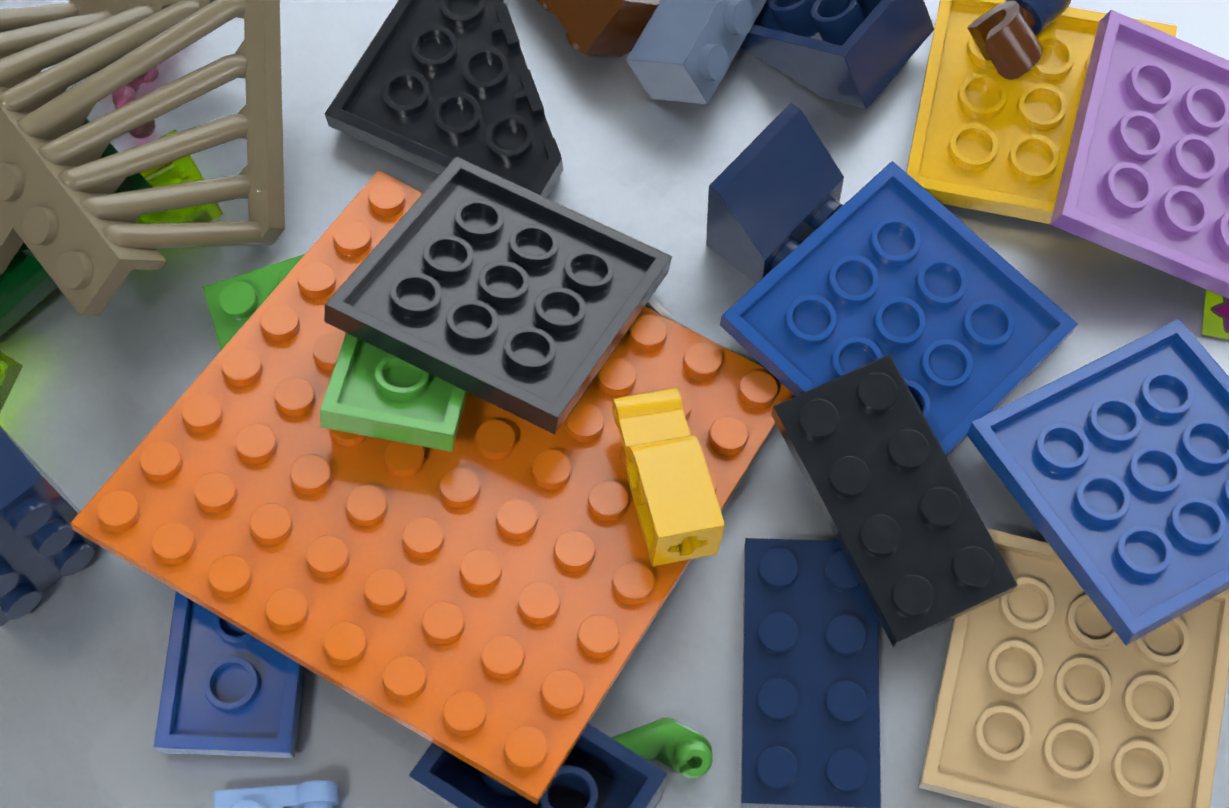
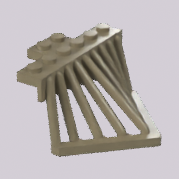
(50, 168)

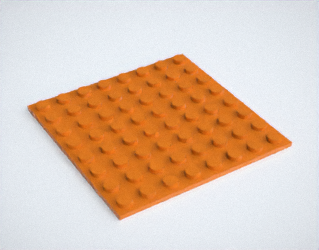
(440, 586)

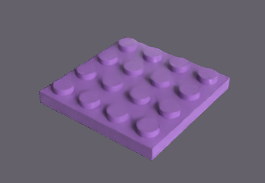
(1151, 154)

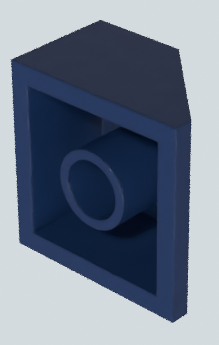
(772, 196)

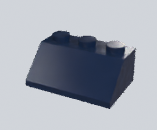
(592, 776)

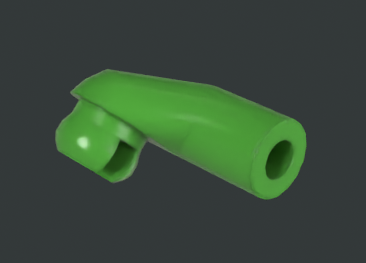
(670, 744)

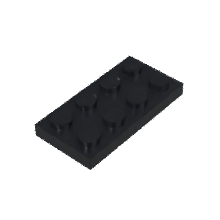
(893, 500)

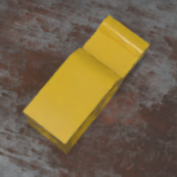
(668, 478)

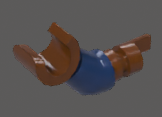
(1010, 31)

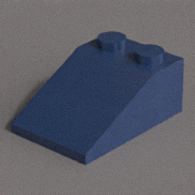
(839, 46)

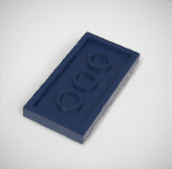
(808, 680)

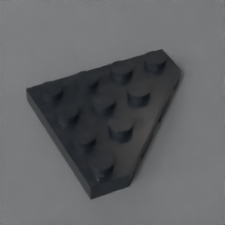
(447, 86)

